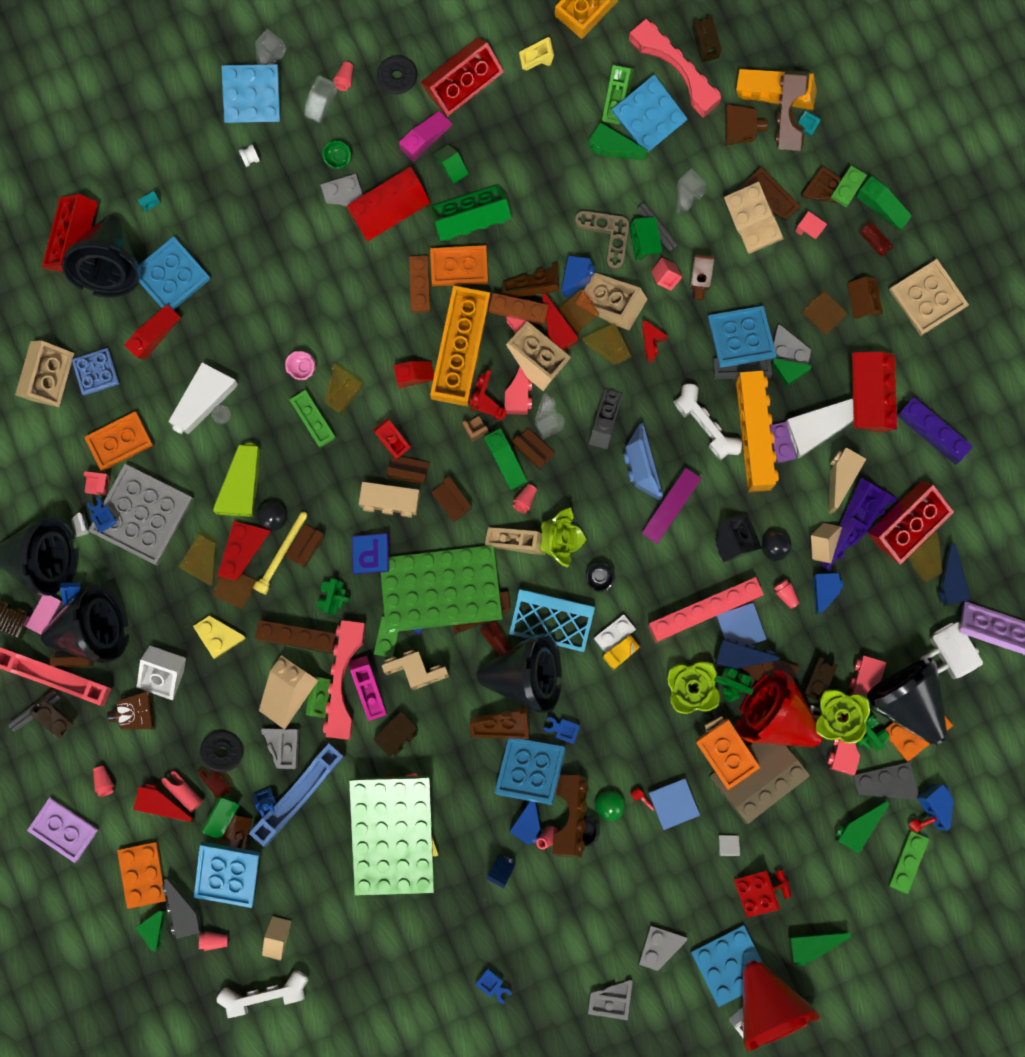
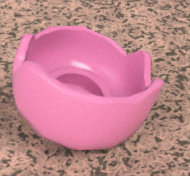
(300, 365)

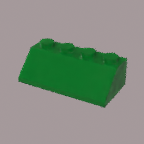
(470, 212)

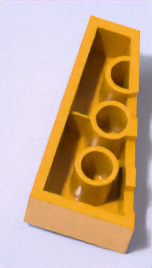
(765, 87)

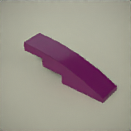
(671, 505)

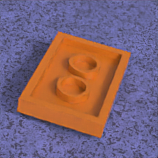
(459, 265)
(118, 441)
(906, 742)
(727, 754)
(142, 875)

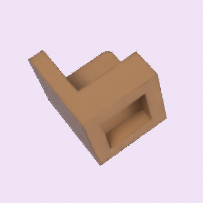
(475, 429)

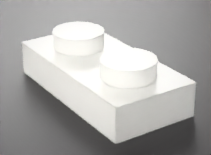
(614, 634)

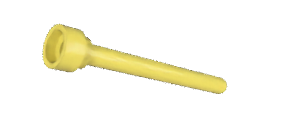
(263, 584)

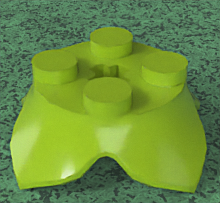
(561, 537)
(701, 674)
(835, 703)

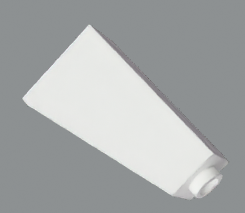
(201, 397)
(819, 425)

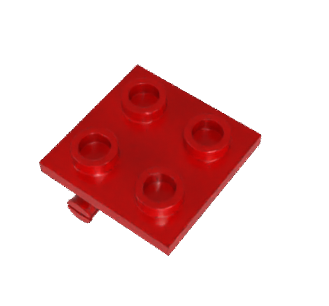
(482, 402)
(758, 893)

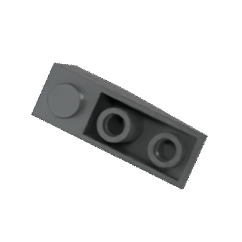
(605, 418)
(184, 915)

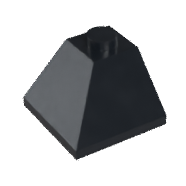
(737, 538)

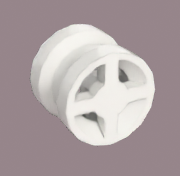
(249, 155)

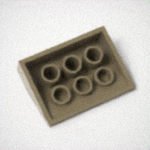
(773, 780)

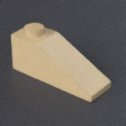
(515, 540)

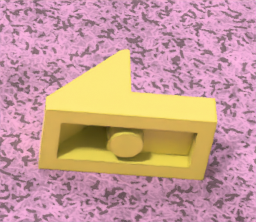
(537, 54)

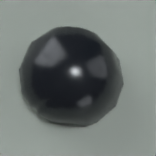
(271, 515)
(776, 545)
(600, 577)
(592, 831)

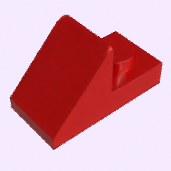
(650, 336)
(391, 438)

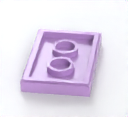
(63, 830)

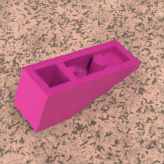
(424, 135)
(367, 688)

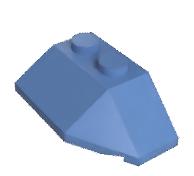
(641, 464)

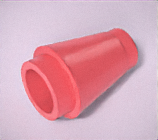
(344, 76)
(524, 500)
(786, 593)
(102, 782)
(546, 838)
(212, 940)

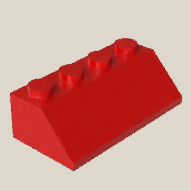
(462, 76)
(388, 204)
(71, 222)
(874, 391)
(911, 522)

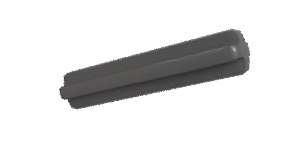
(664, 235)
(25, 716)

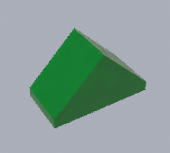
(451, 163)
(789, 371)
(152, 930)

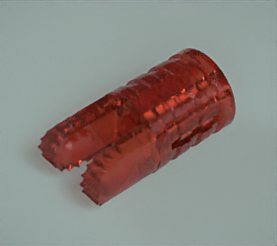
(876, 239)
(499, 642)
(215, 783)

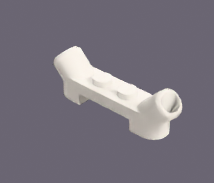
(688, 405)
(291, 993)

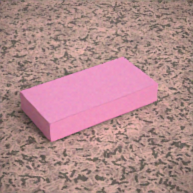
(43, 613)

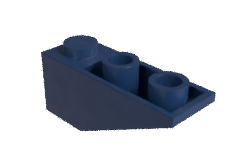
(736, 656)

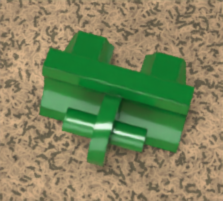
(334, 598)
(733, 686)
(876, 740)

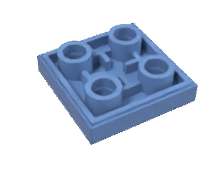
(95, 371)
(742, 625)
(674, 804)

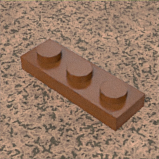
(419, 284)
(518, 308)

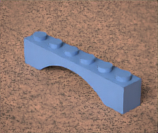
(296, 797)

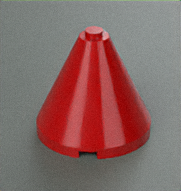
(777, 714)
(771, 1007)

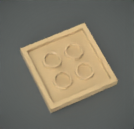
(928, 297)

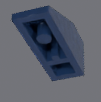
(952, 584)
(501, 871)

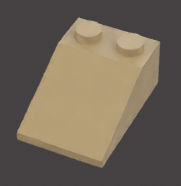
(615, 300)
(537, 355)
(842, 474)
(285, 691)

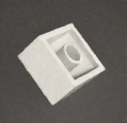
(160, 672)

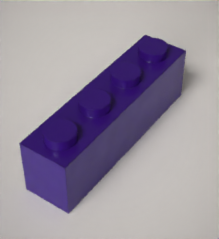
(935, 431)

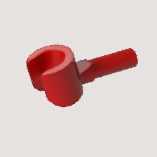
(638, 794)
(916, 825)

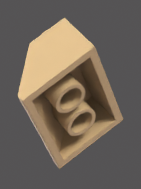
(44, 373)

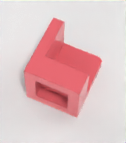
(811, 225)
(666, 274)
(97, 483)

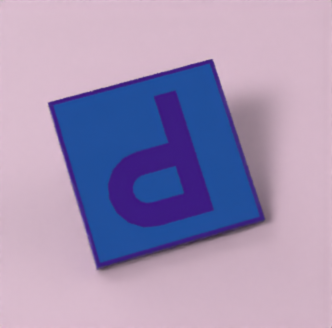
(370, 553)

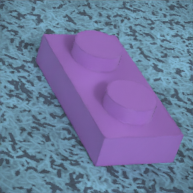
(782, 443)

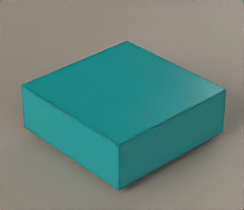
(809, 122)
(149, 201)

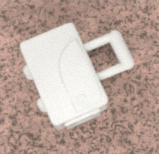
(954, 651)

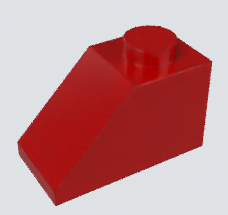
(413, 373)

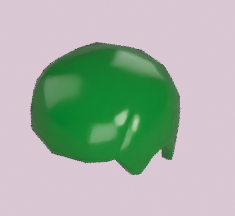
(336, 154)
(610, 805)

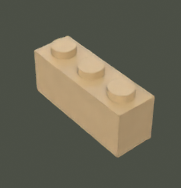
(389, 499)

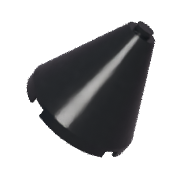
(103, 260)
(41, 556)
(89, 626)
(526, 674)
(913, 701)

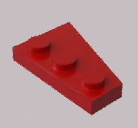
(240, 549)

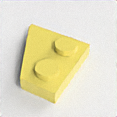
(217, 636)

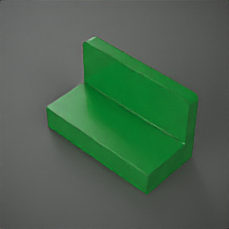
(645, 237)
(220, 817)

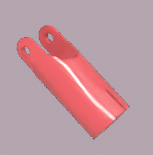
(183, 792)

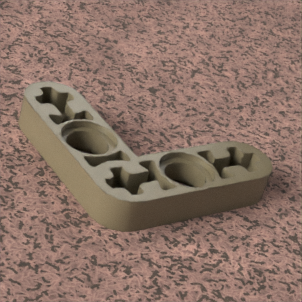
(610, 228)

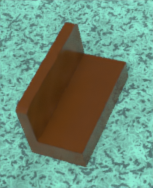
(865, 297)
(533, 449)
(408, 470)
(451, 499)
(305, 546)
(64, 659)
(236, 833)

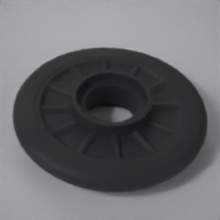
(393, 64)
(221, 763)

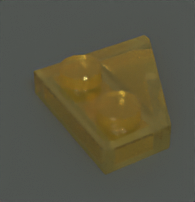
(608, 344)
(341, 389)
(927, 558)
(200, 560)

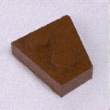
(822, 186)

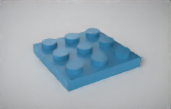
(251, 93)
(649, 114)
(171, 274)
(741, 336)
(530, 771)
(226, 874)
(723, 963)

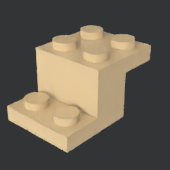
(753, 217)
(415, 670)

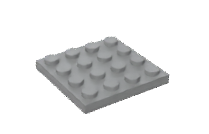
(144, 513)

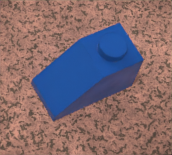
(577, 275)
(826, 589)
(939, 804)
(527, 825)

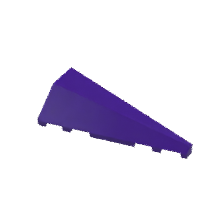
(863, 509)

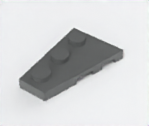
(733, 372)
(888, 782)

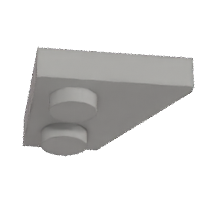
(342, 191)
(789, 347)
(283, 746)
(660, 947)
(612, 1001)

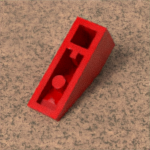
(557, 328)
(152, 333)
(158, 803)

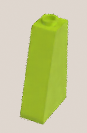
(240, 485)

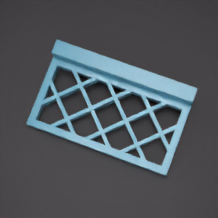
(553, 603)

